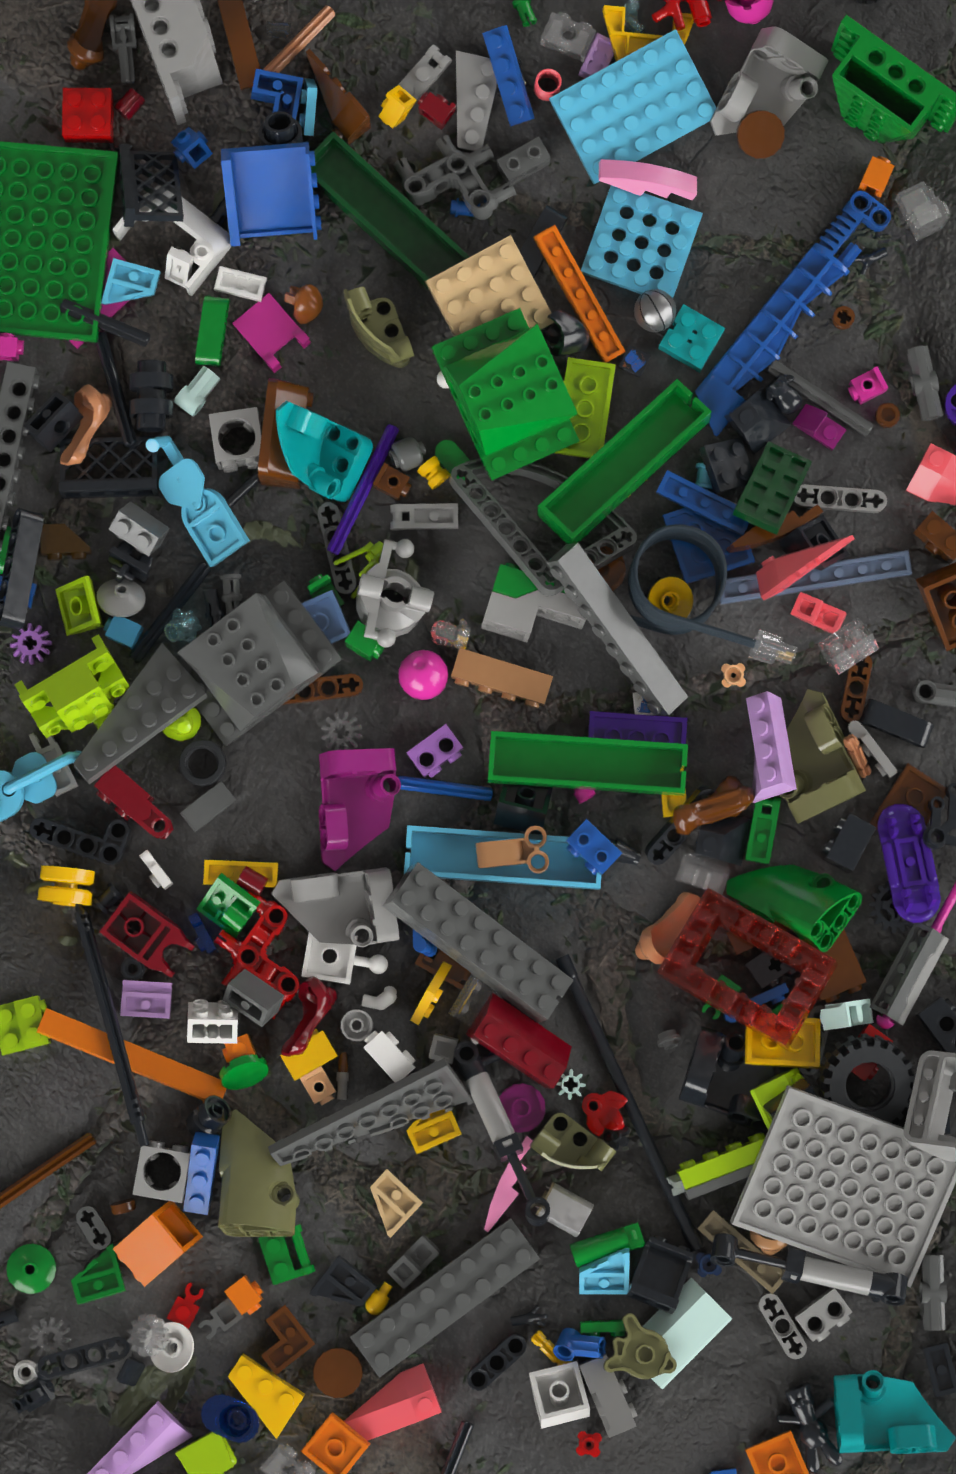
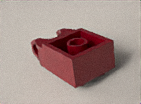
(132, 801)
(150, 941)

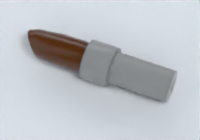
(342, 1076)

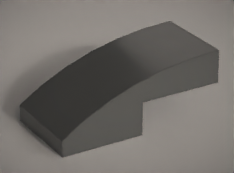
(208, 806)
(413, 1261)

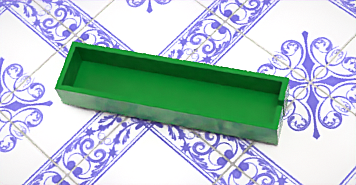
(624, 463)
(587, 763)

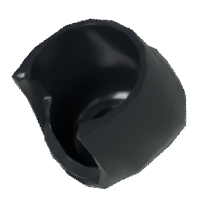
(567, 335)

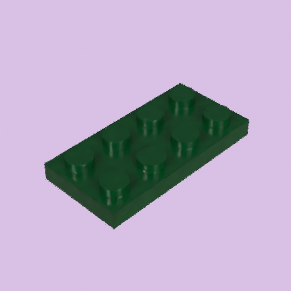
(772, 488)

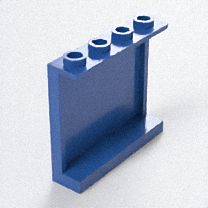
(270, 191)

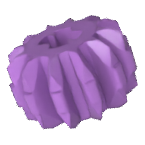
(35, 636)

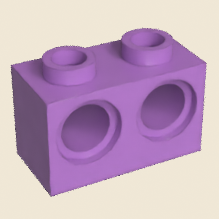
(431, 746)

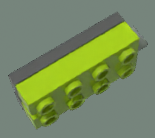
(716, 1168)

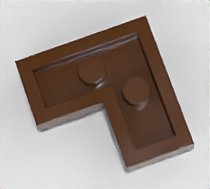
(292, 1343)

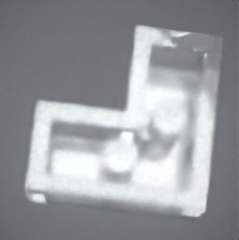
(922, 210)

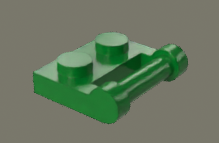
(279, 1259)

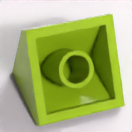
(79, 606)

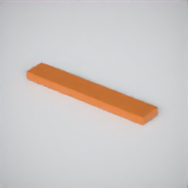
(579, 293)

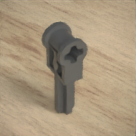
(124, 40)

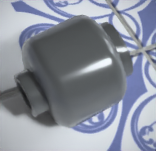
(407, 454)

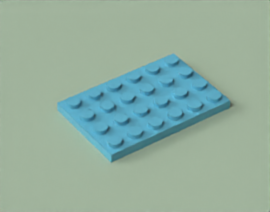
(634, 104)

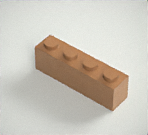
(501, 677)

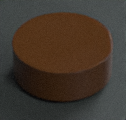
(887, 415)
(123, 1206)

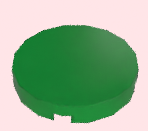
(244, 1072)

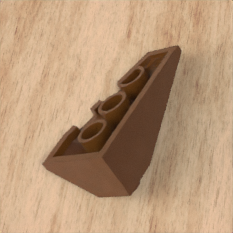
(345, 112)

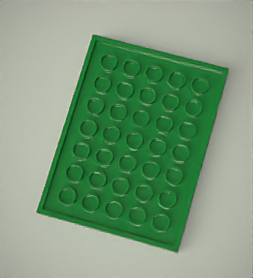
(53, 237)

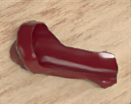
(316, 1003)

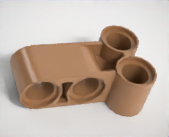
(512, 852)

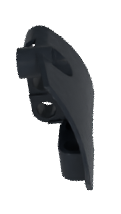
(722, 1080)

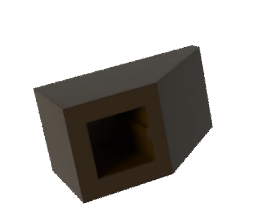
(60, 541)

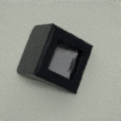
(130, 1372)

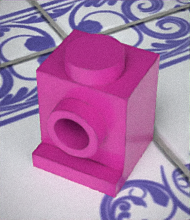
(10, 347)
(863, 395)

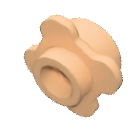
(728, 679)

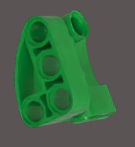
(799, 899)

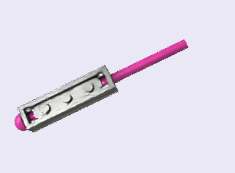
(911, 968)

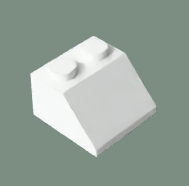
(559, 1394)

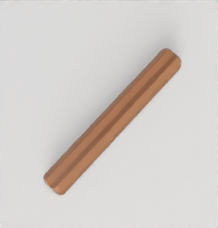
(301, 40)

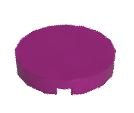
(523, 1106)

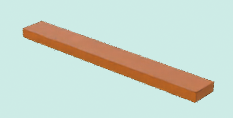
(141, 1060)

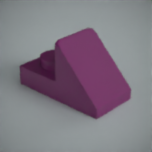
(819, 426)

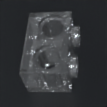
(848, 646)

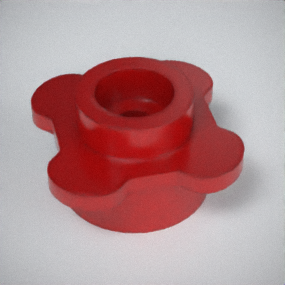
(592, 1450)

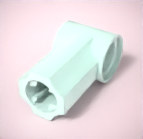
(193, 397)

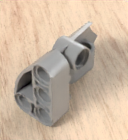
(770, 80)
(340, 904)

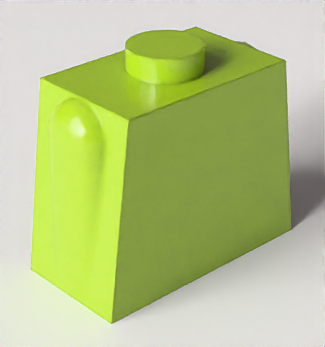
(207, 1455)

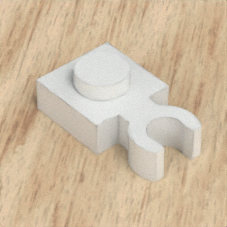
(158, 875)

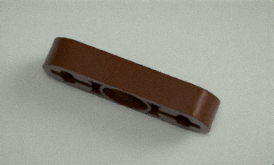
(858, 706)

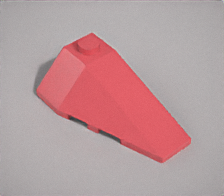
(935, 476)
(787, 569)
(397, 1405)

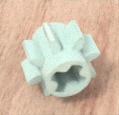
(575, 1089)

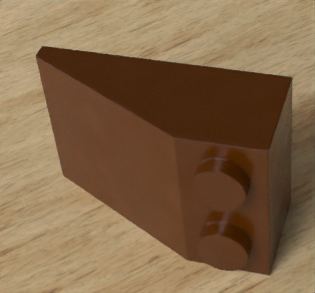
(939, 596)

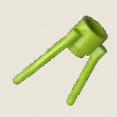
(372, 556)

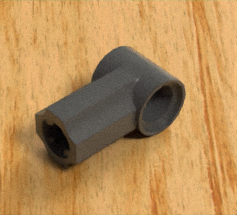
(939, 694)

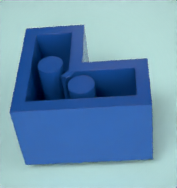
(277, 89)

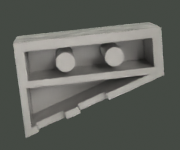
(608, 1396)

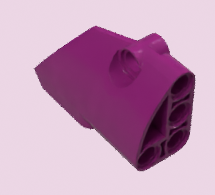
(354, 800)

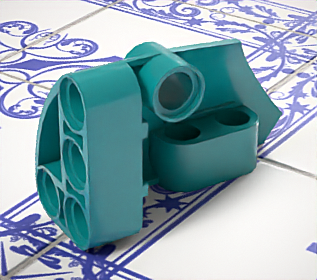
(317, 453)
(885, 1417)

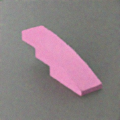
(638, 177)
(504, 1193)

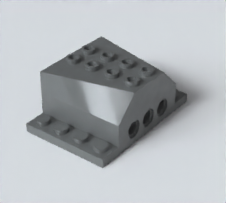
(257, 660)

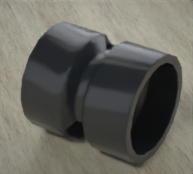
(209, 1116)

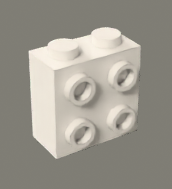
(211, 1022)
(389, 1057)

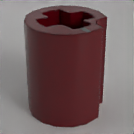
(129, 104)
(252, 881)

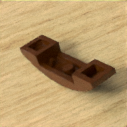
(240, 41)

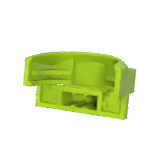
(75, 692)

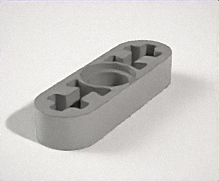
(797, 1338)

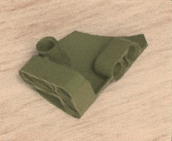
(371, 333)
(819, 760)
(560, 1149)
(253, 1184)

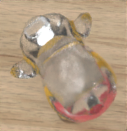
(448, 634)

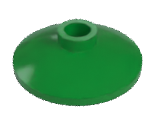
(41, 1260)

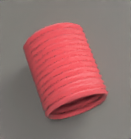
(547, 73)

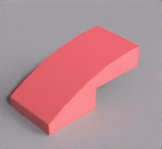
(818, 613)

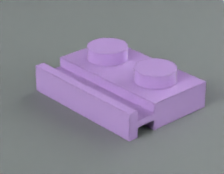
(146, 999)

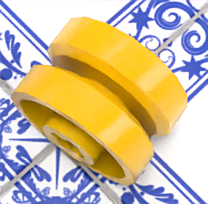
(66, 886)

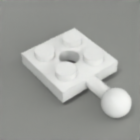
(341, 969)

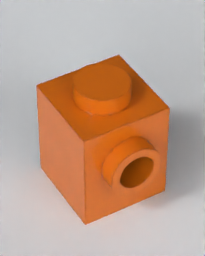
(242, 1047)
(245, 1295)

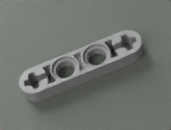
(839, 498)

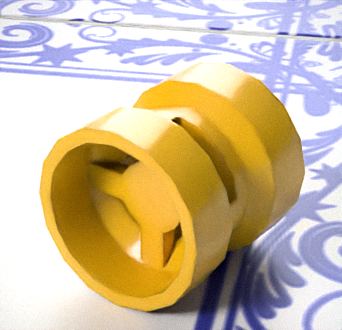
(433, 472)

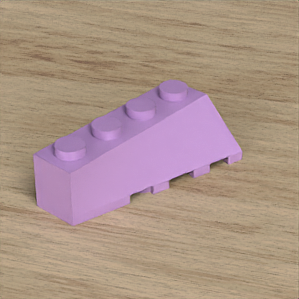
(772, 758)
(145, 1442)

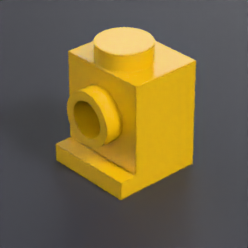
(396, 106)

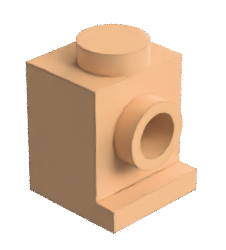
(315, 1076)

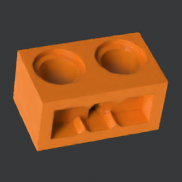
(876, 176)

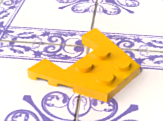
(624, 42)

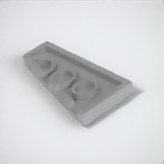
(475, 98)

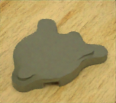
(640, 1353)

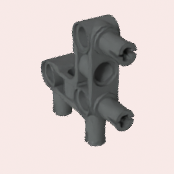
(443, 175)

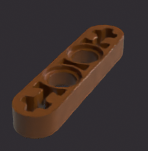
(317, 694)

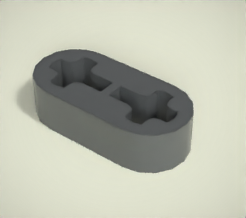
(89, 1231)

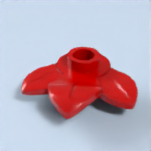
(608, 1111)

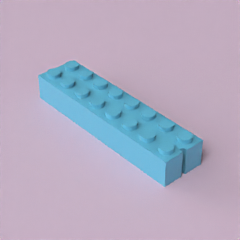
(453, 855)

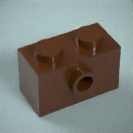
(938, 537)

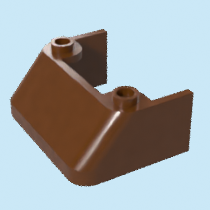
(272, 463)

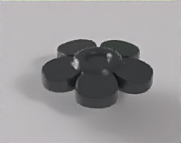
(617, 1138)

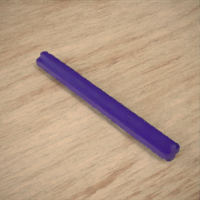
(362, 489)

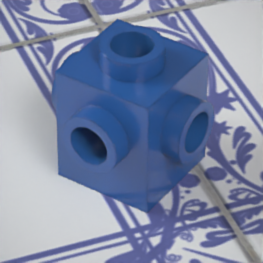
(191, 147)

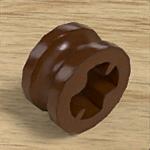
(836, 320)

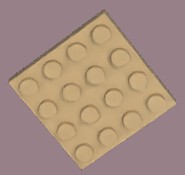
(487, 288)

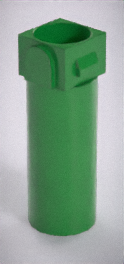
(604, 1244)

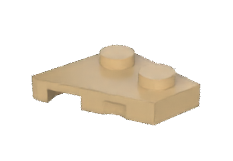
(393, 1201)

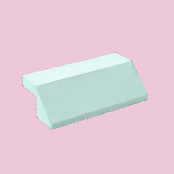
(689, 1327)

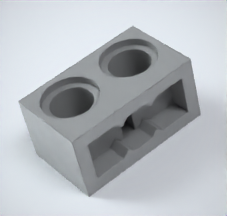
(819, 1309)

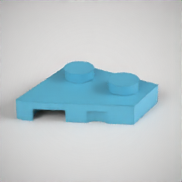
(308, 99)

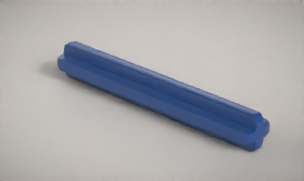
(446, 788)

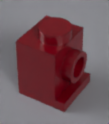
(436, 109)

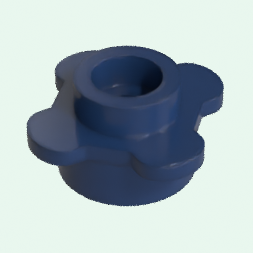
(703, 1268)

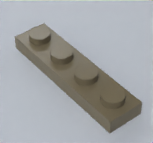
(766, 1275)

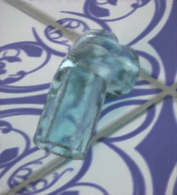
(631, 17)

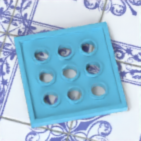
(611, 220)

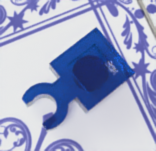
(204, 939)

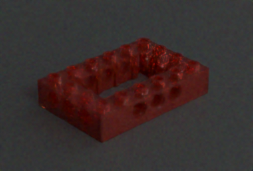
(716, 911)

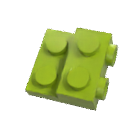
(19, 1025)

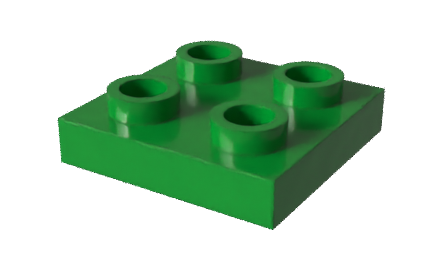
(228, 905)

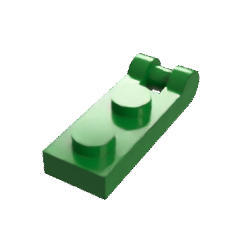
(762, 831)

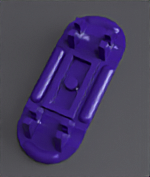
(908, 863)

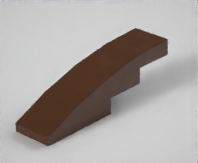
(758, 536)

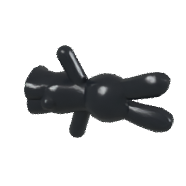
(812, 1430)

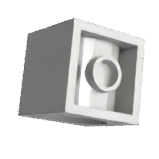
(221, 424)
(144, 1184)

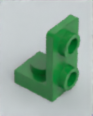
(321, 585)

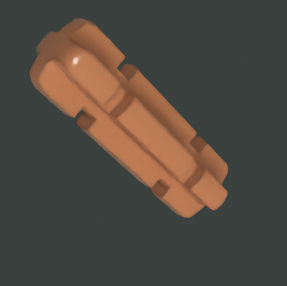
(857, 755)

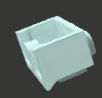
(846, 1014)

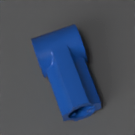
(573, 1344)

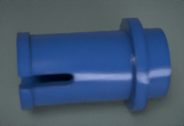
(459, 208)

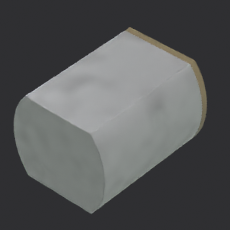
(566, 1209)

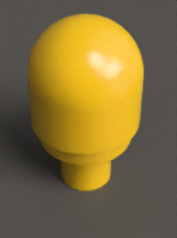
(378, 1300)

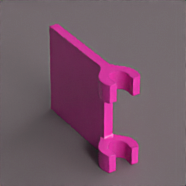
(269, 329)

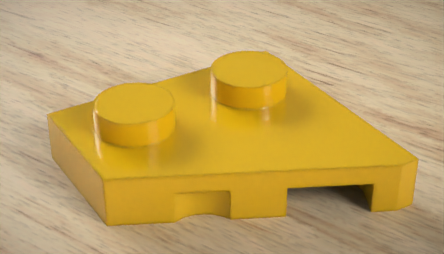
(431, 995)
(433, 1131)

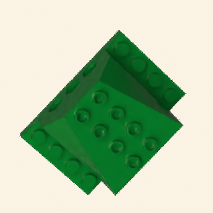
(885, 89)
(508, 392)

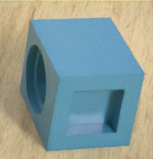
(123, 631)

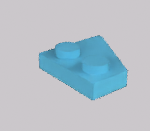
(129, 282)
(606, 1274)

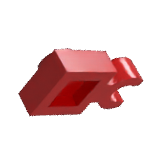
(184, 1309)

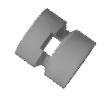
(357, 1025)

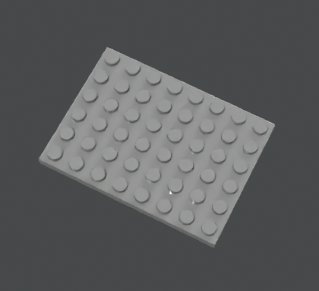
(844, 1187)

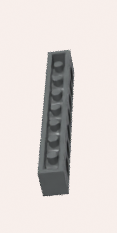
(14, 376)

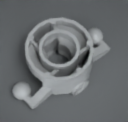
(382, 617)

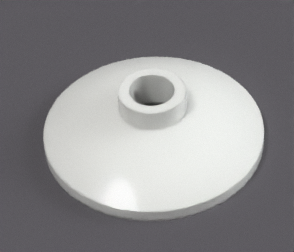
(168, 1359)

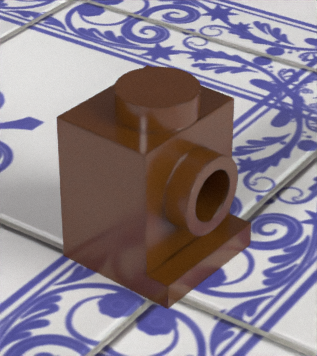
(382, 482)

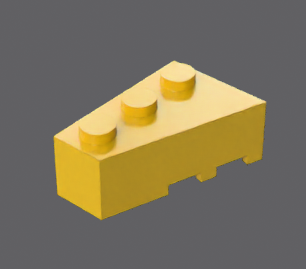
(266, 1393)

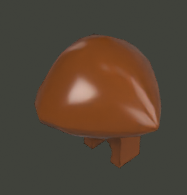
(306, 302)

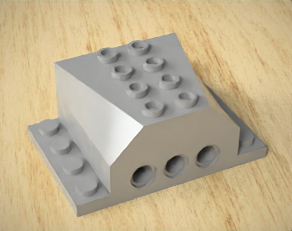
(180, 48)

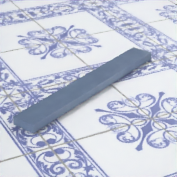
(839, 574)

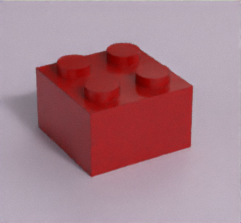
(87, 115)

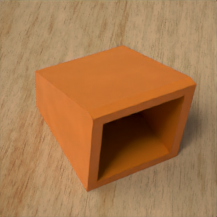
(157, 1242)

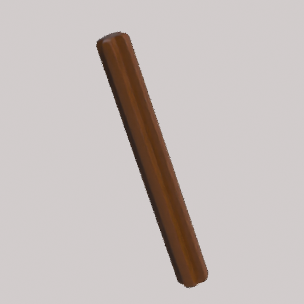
(46, 1169)

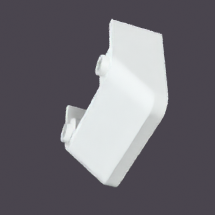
(210, 244)

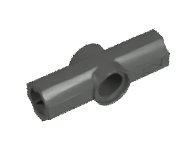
(924, 383)
(933, 1292)

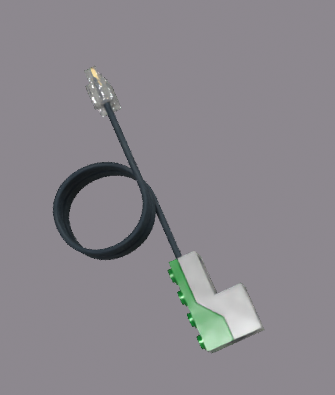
(518, 602)

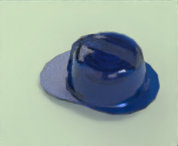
(230, 1418)

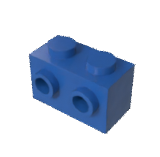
(593, 848)

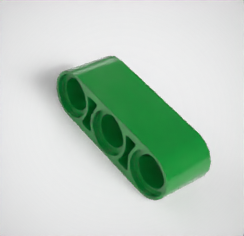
(212, 331)

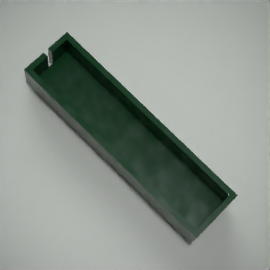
(383, 211)

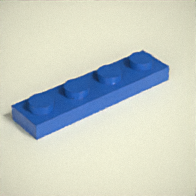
(508, 75)
(701, 502)

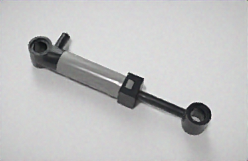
(504, 1138)
(796, 1266)

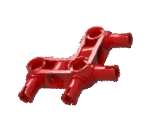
(258, 941)

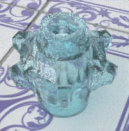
(182, 626)

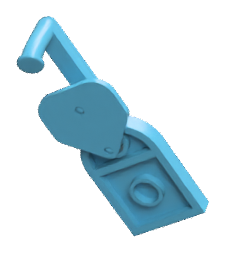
(203, 509)
(30, 781)

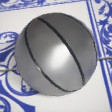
(655, 310)

